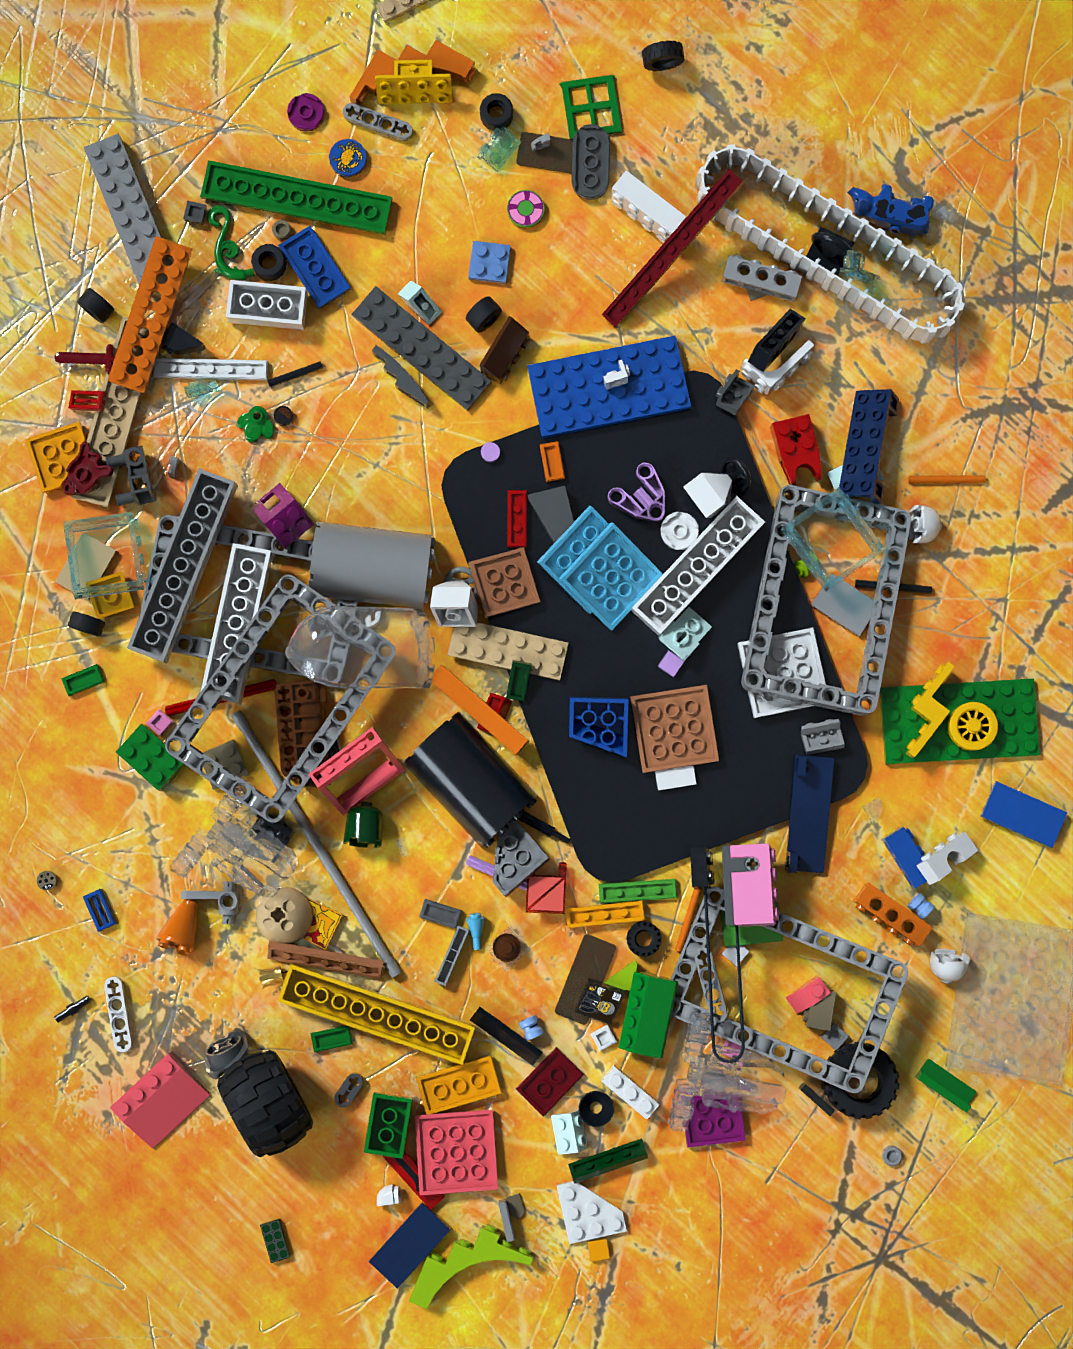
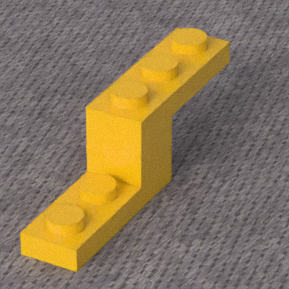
(929, 709)

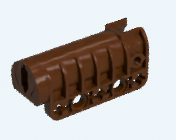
(306, 717)

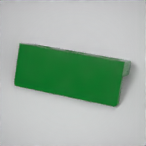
(946, 1084)

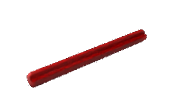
(248, 691)

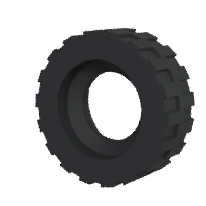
(663, 55)

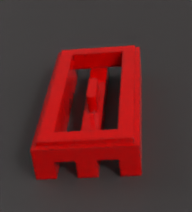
(100, 401)

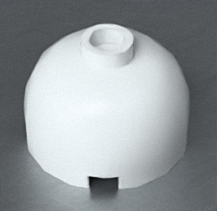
(924, 524)
(948, 965)

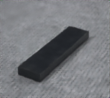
(506, 1036)

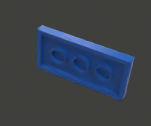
(314, 267)

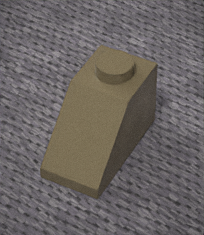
(820, 1014)

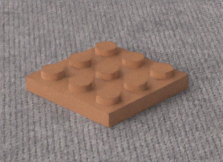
(504, 582)

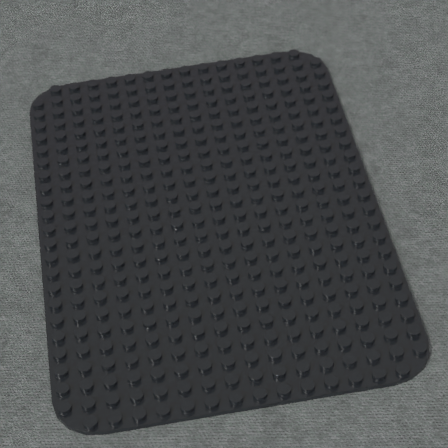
(606, 802)

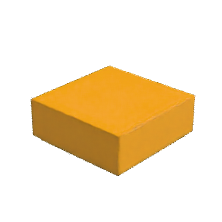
(598, 1249)

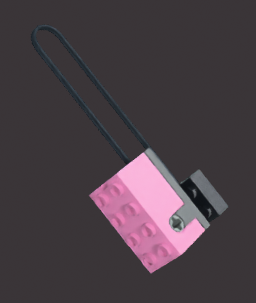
(747, 898)

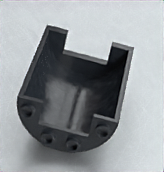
(470, 779)

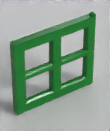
(590, 106)

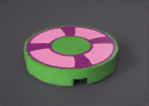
(525, 208)

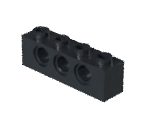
(776, 340)

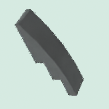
(404, 381)

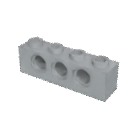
(768, 286)

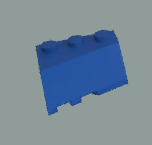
(600, 722)

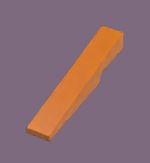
(479, 709)

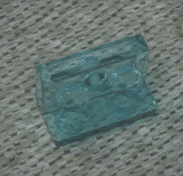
(498, 148)

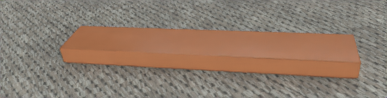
(325, 959)

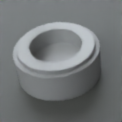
(891, 1155)

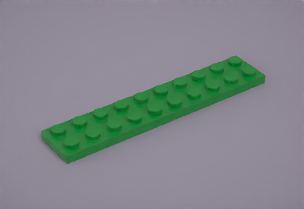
(296, 197)

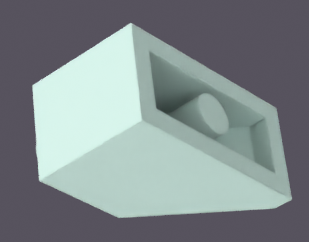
(420, 302)

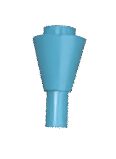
(475, 924)

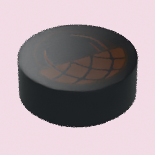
(283, 415)

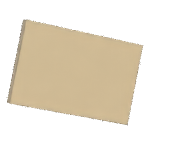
(92, 559)

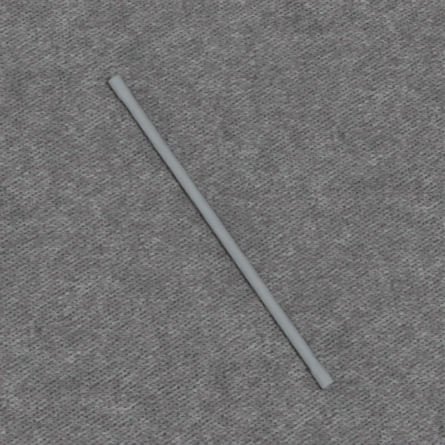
(389, 962)

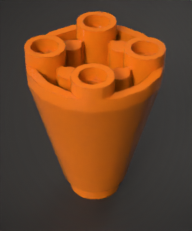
(180, 928)

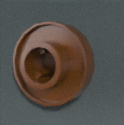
(506, 947)

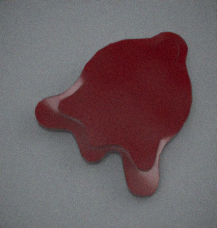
(85, 471)

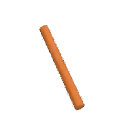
(948, 479)
(688, 920)

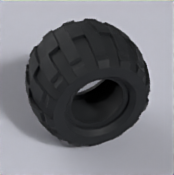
(264, 1103)

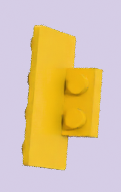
(413, 84)

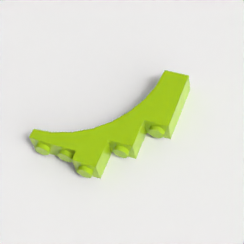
(462, 1255)

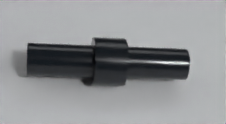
(72, 1008)

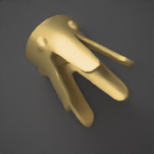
(271, 976)

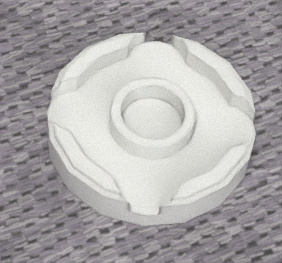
(679, 530)

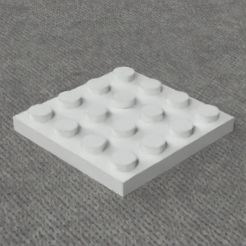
(789, 655)

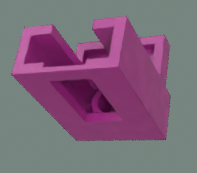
(286, 519)

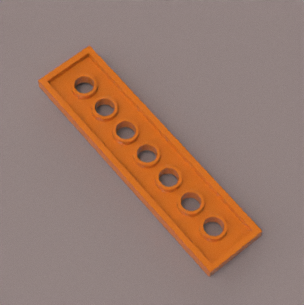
(143, 303)

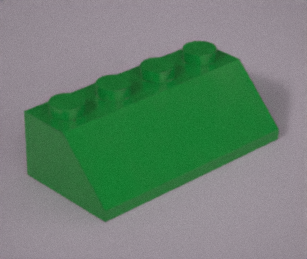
(648, 1014)

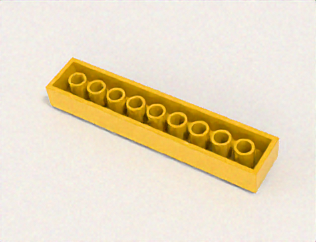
(376, 1013)

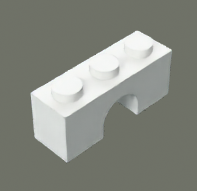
(935, 864)
(630, 1092)

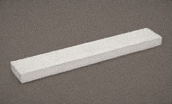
(211, 369)

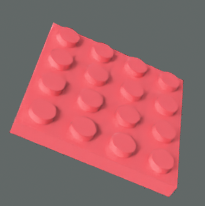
(456, 1152)

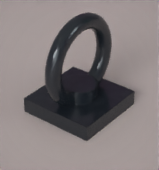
(829, 248)

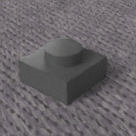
(195, 212)

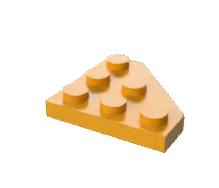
(53, 453)

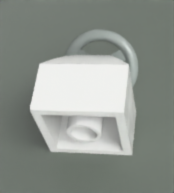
(454, 601)

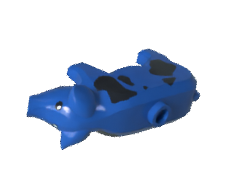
(893, 213)

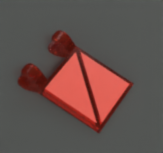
(547, 892)

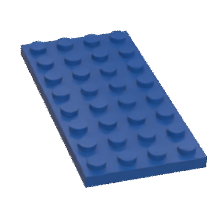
(573, 394)

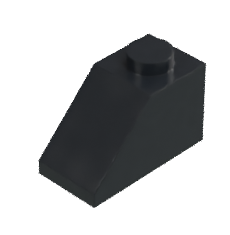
(180, 342)

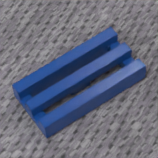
(106, 906)

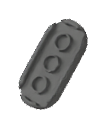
(590, 162)

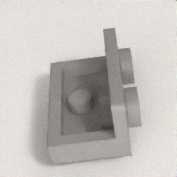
(822, 736)

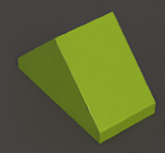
(624, 977)

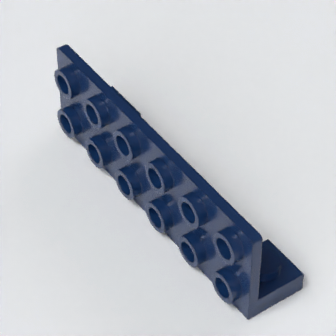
(866, 443)
(809, 814)

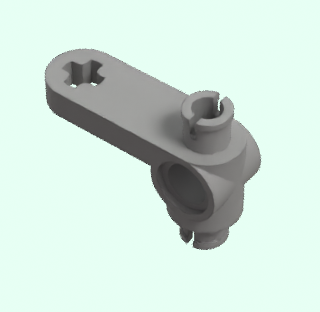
(226, 911)

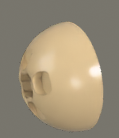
(294, 916)

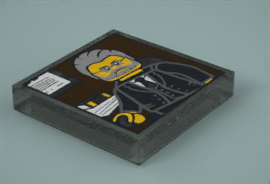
(599, 1001)

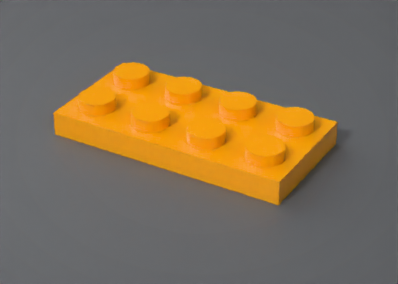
(458, 1085)

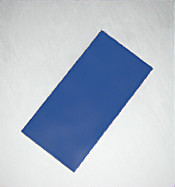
(1023, 814)

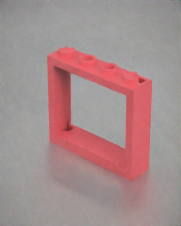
(348, 758)

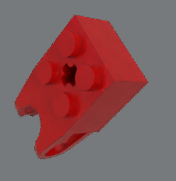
(796, 454)

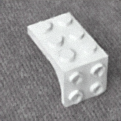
(770, 380)

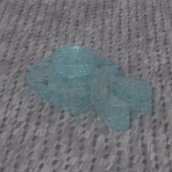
(198, 389)

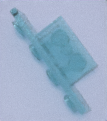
(854, 268)

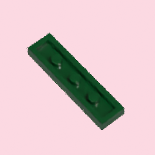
(608, 1161)

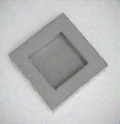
(835, 1036)

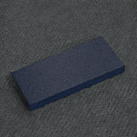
(409, 1245)

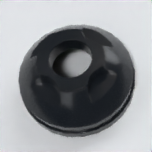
(596, 1119)

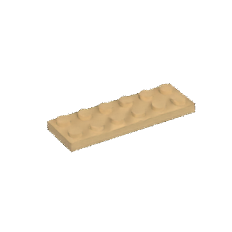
(501, 646)

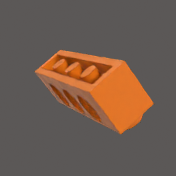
(920, 928)

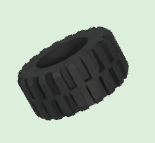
(879, 1099)

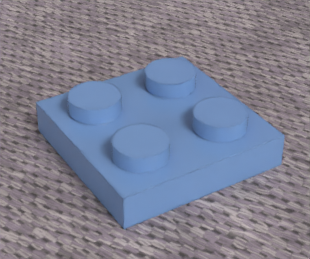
(489, 262)

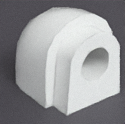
(389, 1195)

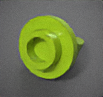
(801, 568)

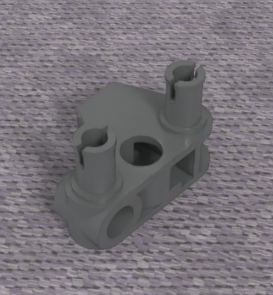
(136, 471)

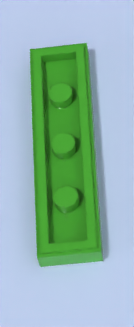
(637, 891)

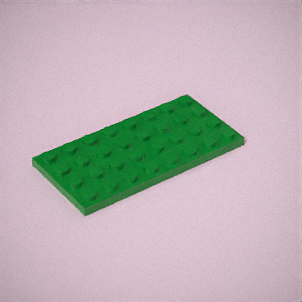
(1009, 700)

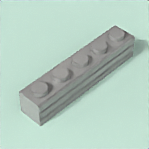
(451, 955)

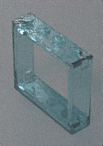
(101, 522)
(808, 556)

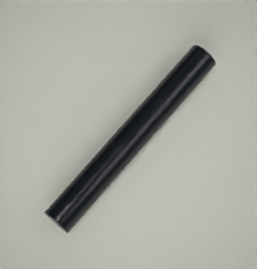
(294, 374)

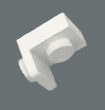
(616, 378)

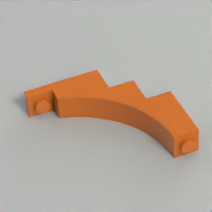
(443, 58)

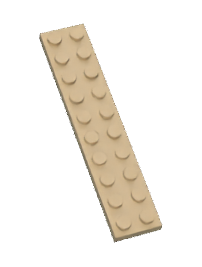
(113, 425)

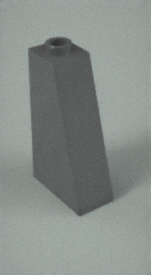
(552, 510)

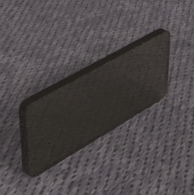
(553, 158)
(590, 962)

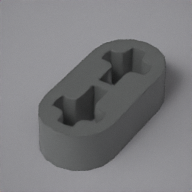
(344, 1087)

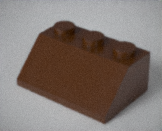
(505, 351)

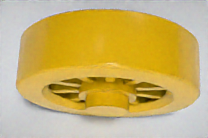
(972, 726)

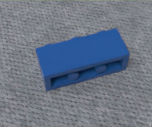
(906, 855)

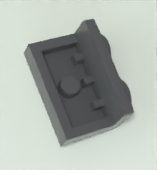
(734, 393)

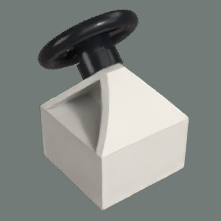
(713, 491)

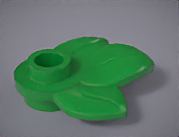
(255, 427)

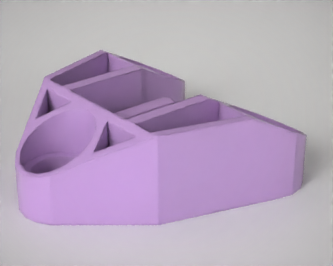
(631, 507)

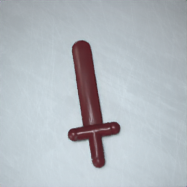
(88, 358)

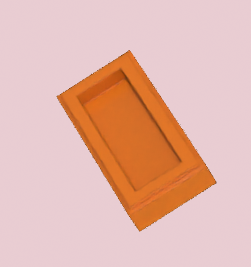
(552, 462)

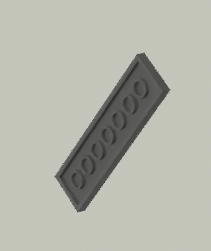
(421, 348)

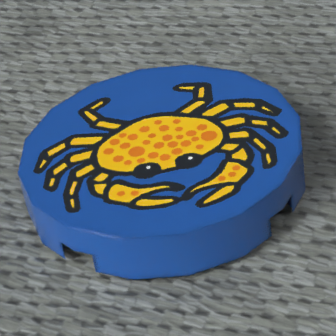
(347, 157)

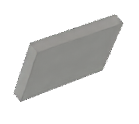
(845, 606)

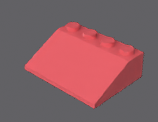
(160, 1100)

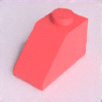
(808, 994)

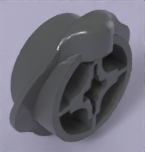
(225, 1052)

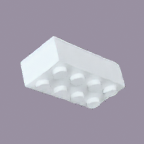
(646, 206)
(267, 304)

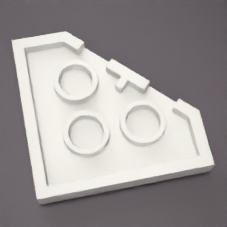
(587, 1213)

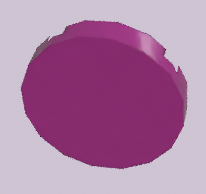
(306, 112)

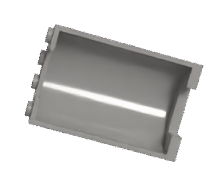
(371, 564)

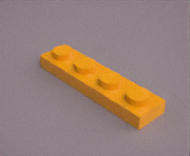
(604, 914)

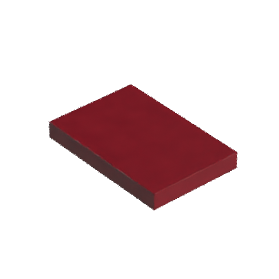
(549, 1081)

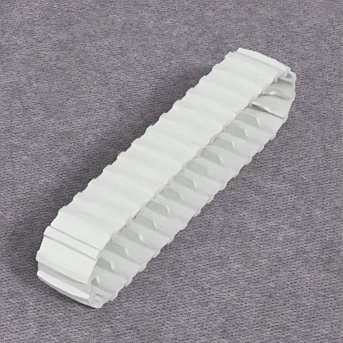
(845, 220)

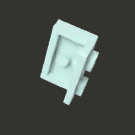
(569, 1132)

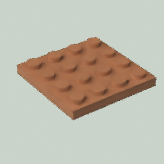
(674, 728)

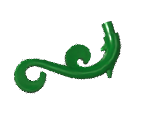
(221, 245)

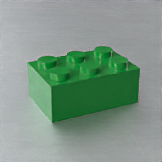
(149, 757)
(388, 1125)

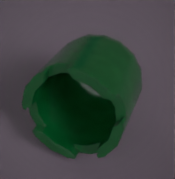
(364, 826)

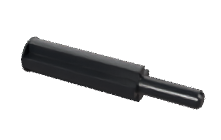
(542, 826)

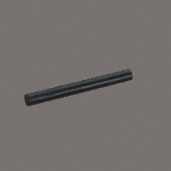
(902, 587)

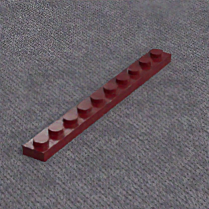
(672, 248)

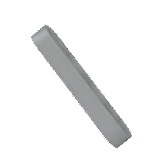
(379, 118)
(715, 984)

